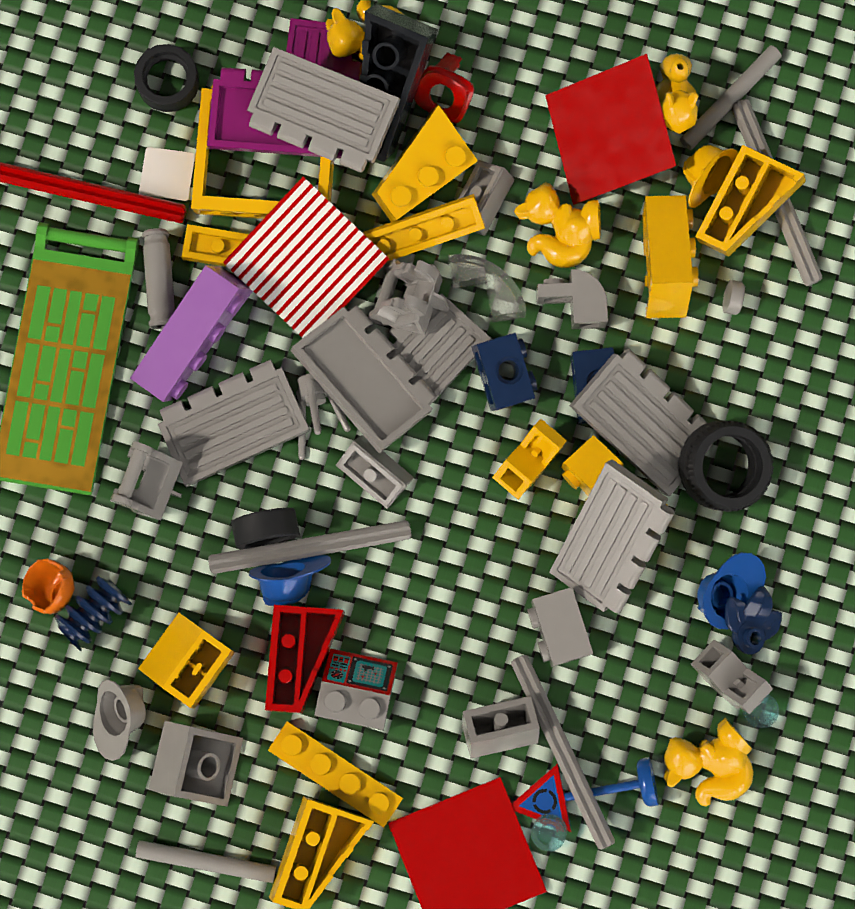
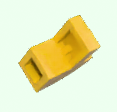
(529, 459)

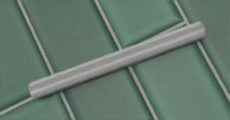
(785, 213)
(309, 547)
(563, 753)

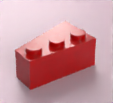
(297, 653)

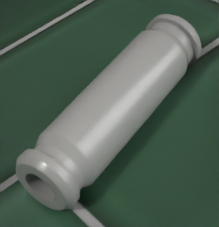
(158, 277)

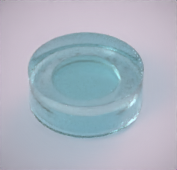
(764, 714)
(549, 832)

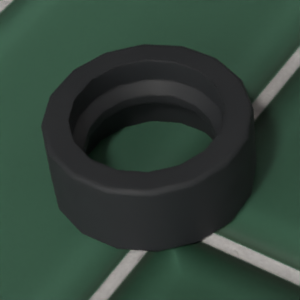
(163, 53)
(265, 528)

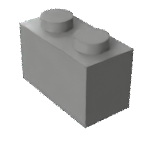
(560, 627)
(500, 727)

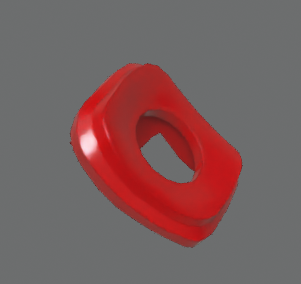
(444, 74)

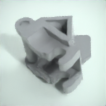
(419, 300)
(156, 483)

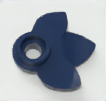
(752, 618)

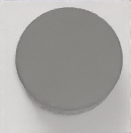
(733, 297)

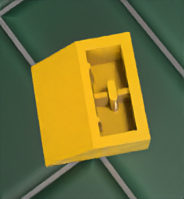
(186, 661)

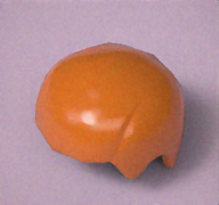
(48, 586)

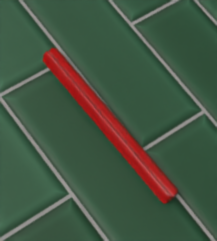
(92, 193)

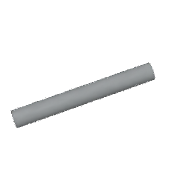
(730, 96)
(206, 861)

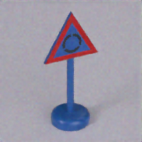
(548, 796)

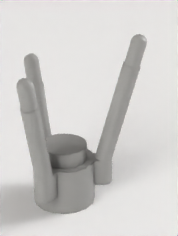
(312, 395)

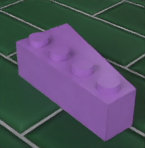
(191, 333)

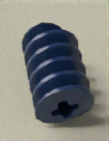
(91, 611)

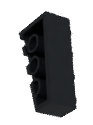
(394, 62)

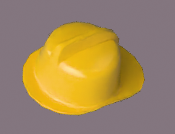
(707, 172)

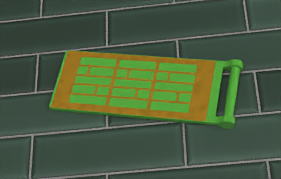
(65, 362)

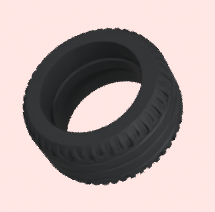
(759, 465)

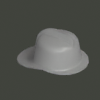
(117, 715)

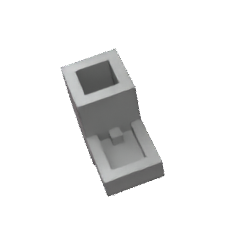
(583, 293)
(731, 677)

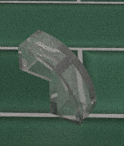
(502, 292)

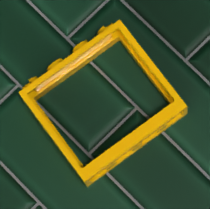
(235, 206)

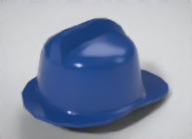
(736, 578)
(289, 580)

